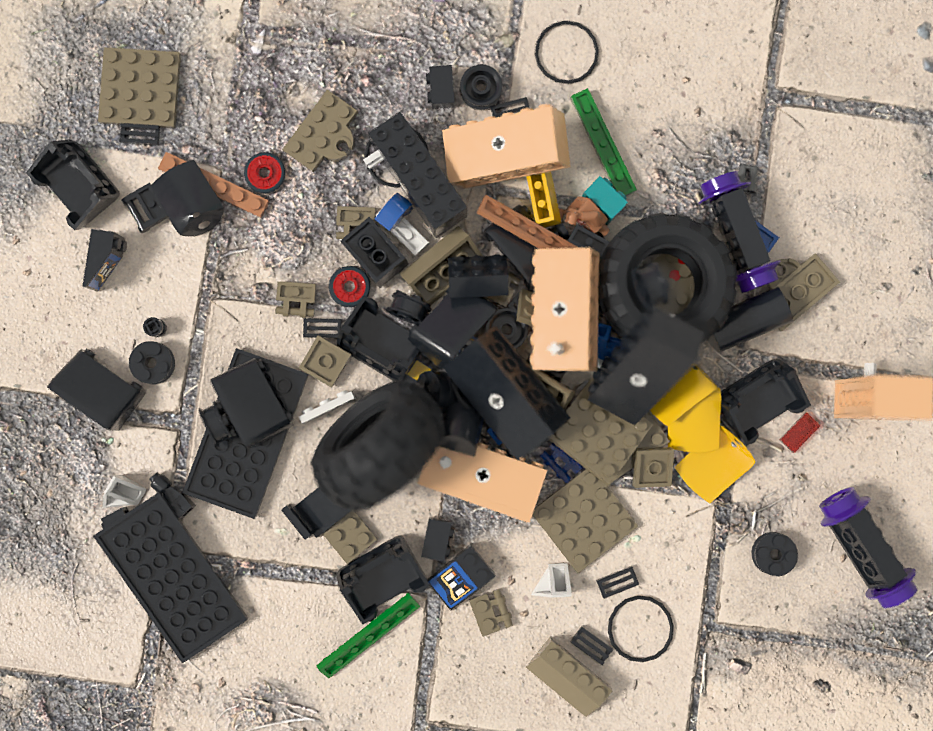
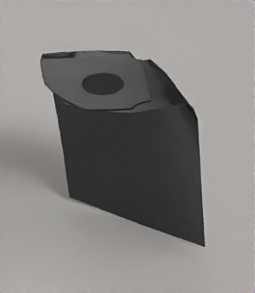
(183, 193)

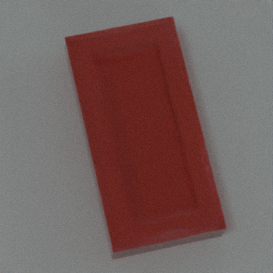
(799, 432)

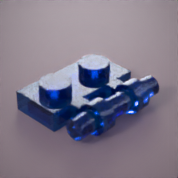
(561, 473)

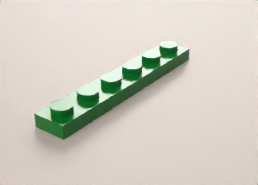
(603, 142)
(368, 635)

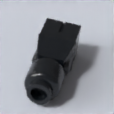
(177, 500)

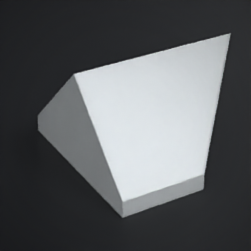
(122, 492)
(554, 582)

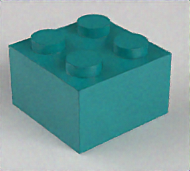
(606, 198)

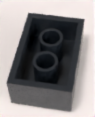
(478, 276)

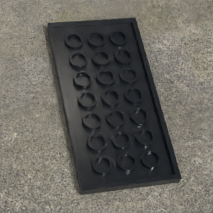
(240, 475)
(170, 577)

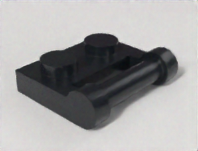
(149, 203)

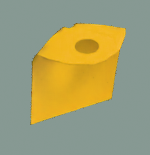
(683, 395)
(698, 427)
(715, 470)

